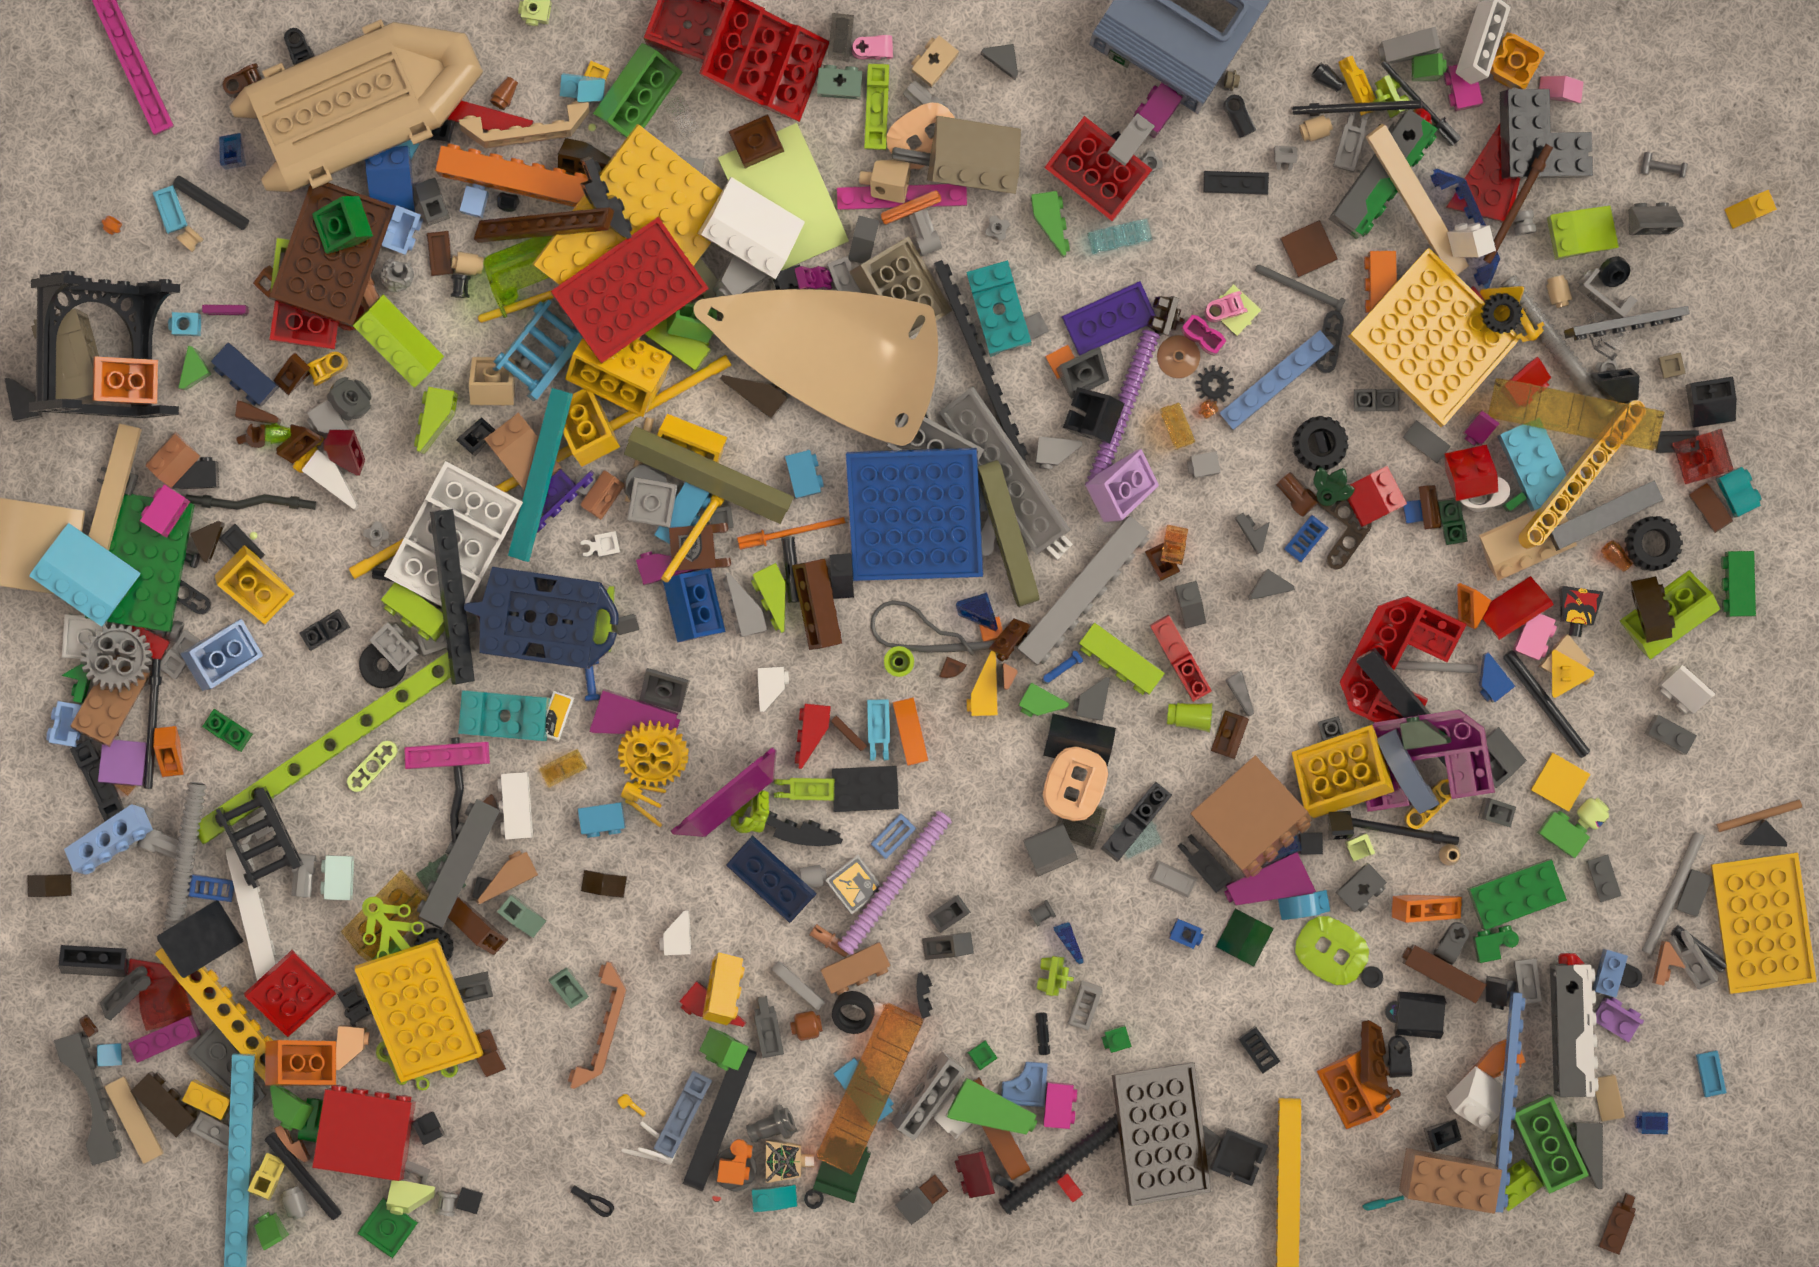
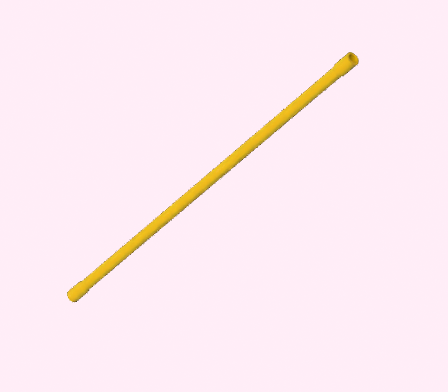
(712, 369)

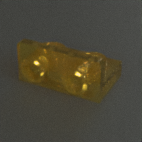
(1177, 426)

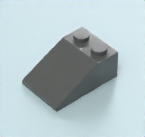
(1654, 219)

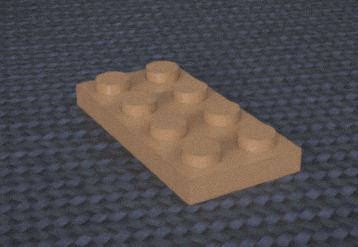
(106, 711)

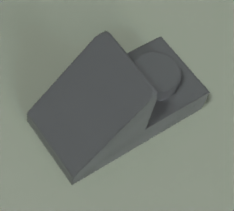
(1255, 537)
(949, 913)

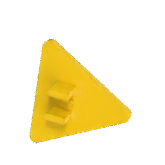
(1502, 310)
(1567, 673)

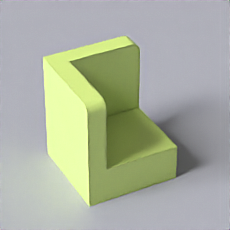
(1359, 847)

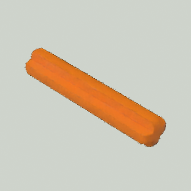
(911, 207)

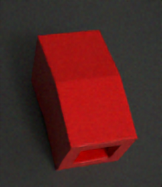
(1070, 1187)

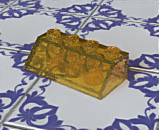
(398, 891)

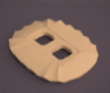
(914, 124)
(1060, 778)

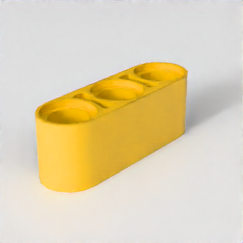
(1427, 815)

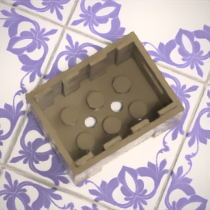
(74, 357)

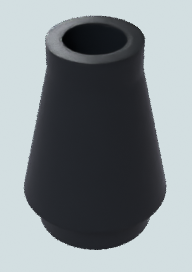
(1327, 77)

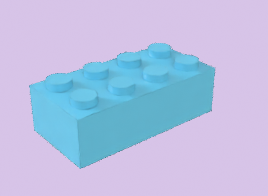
(1533, 463)

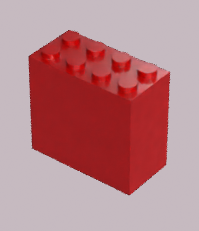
(364, 1133)

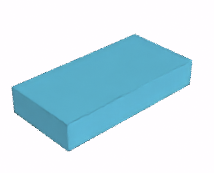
(170, 209)

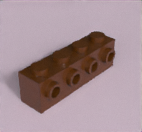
(817, 604)

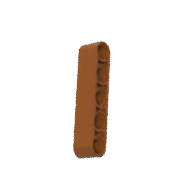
(1006, 1149)

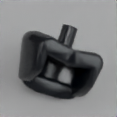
(507, 202)

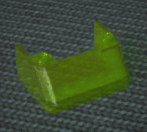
(513, 270)

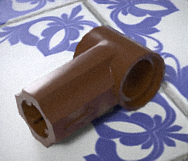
(1301, 498)

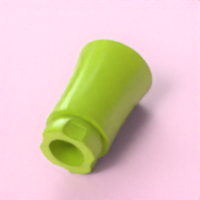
(892, 655)
(1190, 715)

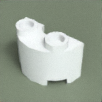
(952, 1126)

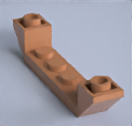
(609, 977)

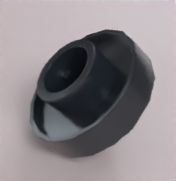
(1614, 271)

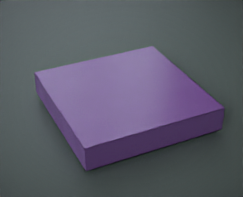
(122, 763)

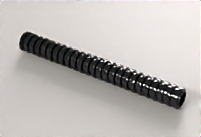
(1060, 1165)

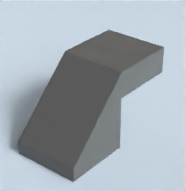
(863, 239)

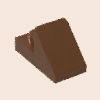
(292, 374)
(298, 443)
(491, 1061)

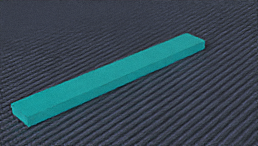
(540, 474)

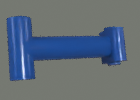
(1075, 658)
(591, 688)

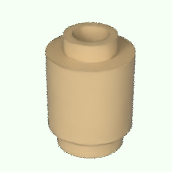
(1315, 128)
(467, 263)
(1559, 291)

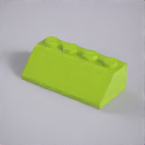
(398, 340)
(1690, 606)

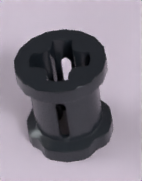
(460, 286)

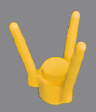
(632, 793)

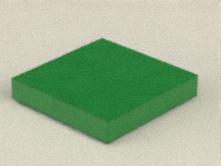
(386, 1229)

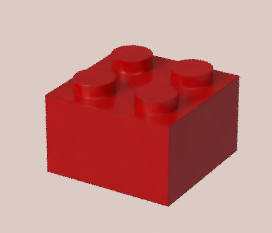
(1471, 472)

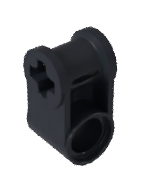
(300, 51)
(1399, 1061)

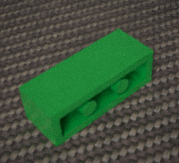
(1739, 584)

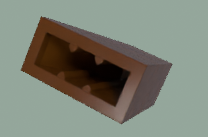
(476, 927)

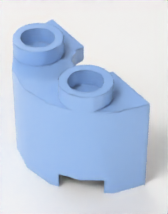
(401, 229)
(61, 732)

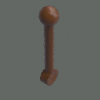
(1380, 1107)

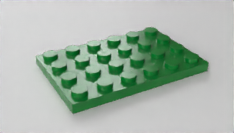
(159, 560)

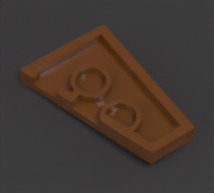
(1373, 1068)

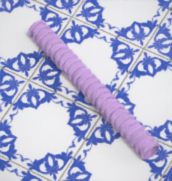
(894, 882)

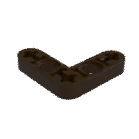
(1351, 530)

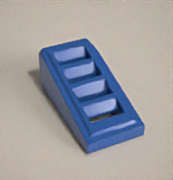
(1317, 523)
(211, 880)

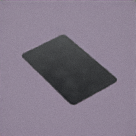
(199, 939)

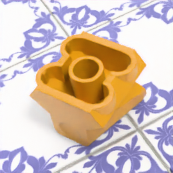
(1515, 61)

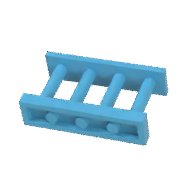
(548, 369)

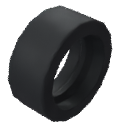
(846, 1024)

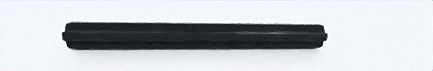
(1546, 704)

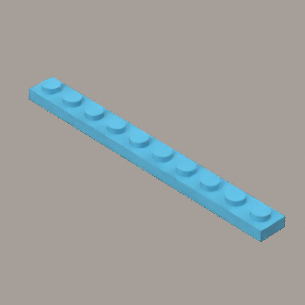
(239, 1160)

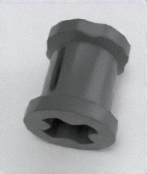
(1042, 913)

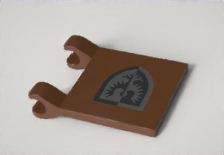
(702, 551)

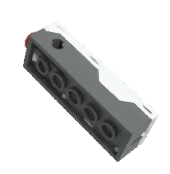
(1573, 1027)

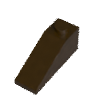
(574, 150)
(761, 395)

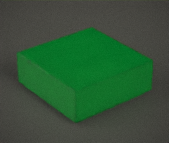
(1514, 502)
(982, 1055)

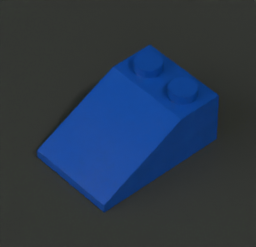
(391, 177)

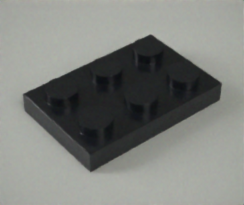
(865, 788)

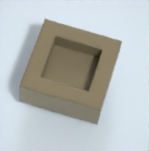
(1671, 365)

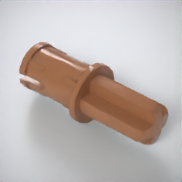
(827, 939)

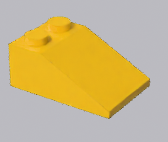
(253, 585)

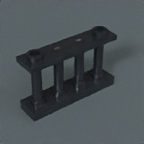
(273, 820)

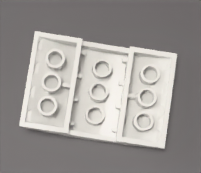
(481, 523)

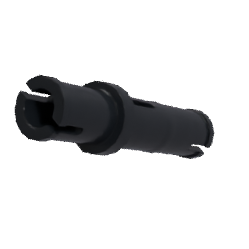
(790, 559)

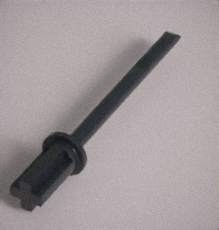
(1442, 126)

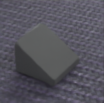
(627, 624)

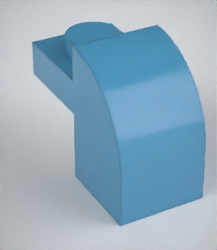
(1304, 905)

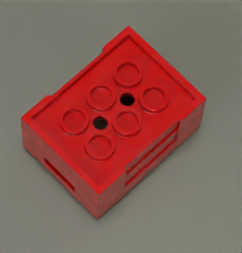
(667, 28)

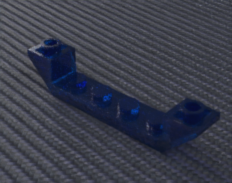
(1444, 180)

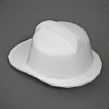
(1482, 503)

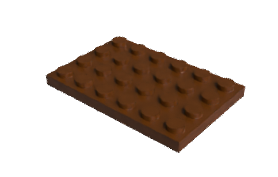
(336, 281)

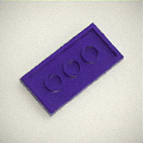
(1109, 318)

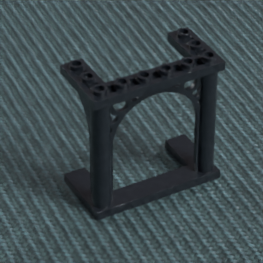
(145, 304)

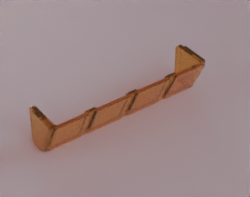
(869, 1088)

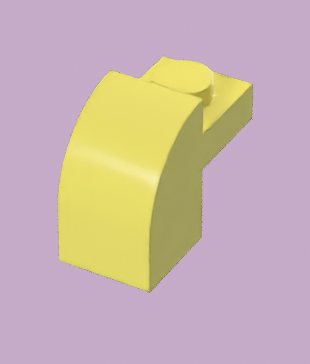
(267, 1178)

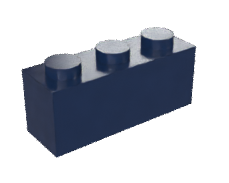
(244, 375)

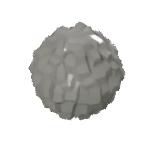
(396, 275)

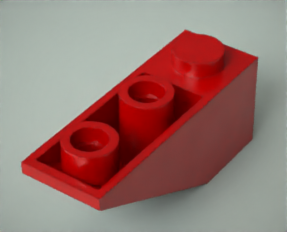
(815, 725)

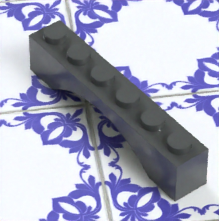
(74, 1054)

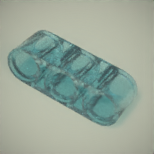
(1119, 235)

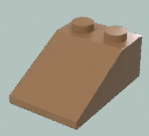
(515, 447)

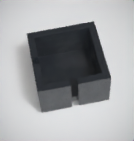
(1100, 418)
(1237, 1155)

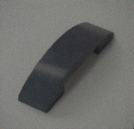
(104, 793)

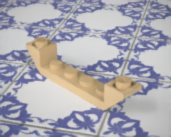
(576, 112)

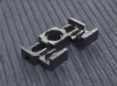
(355, 1005)

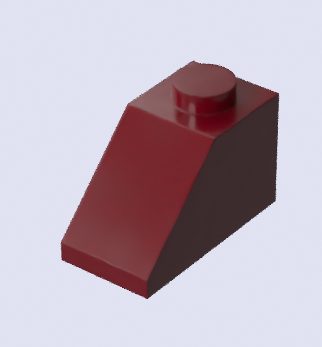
(344, 450)

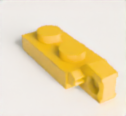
(1356, 82)

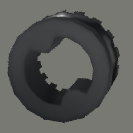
(817, 1204)

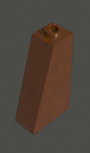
(1443, 973)

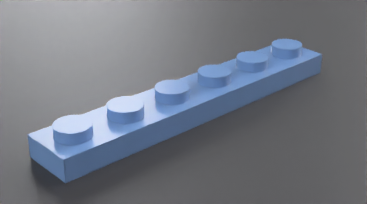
(1276, 380)

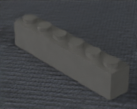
(458, 863)

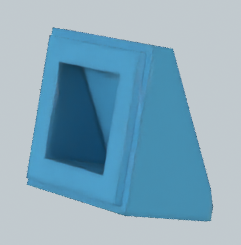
(109, 1054)

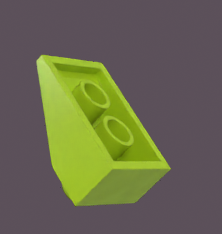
(1582, 232)

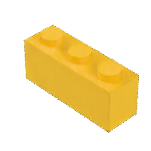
(723, 989)

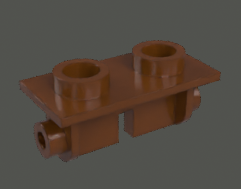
(1010, 637)

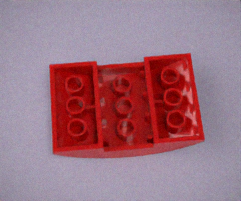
(764, 58)

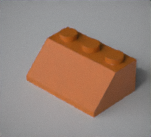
(1351, 1098)

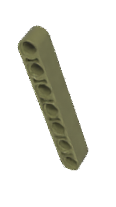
(1007, 533)

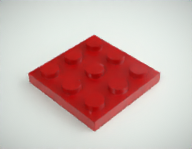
(289, 993)

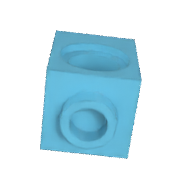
(194, 324)

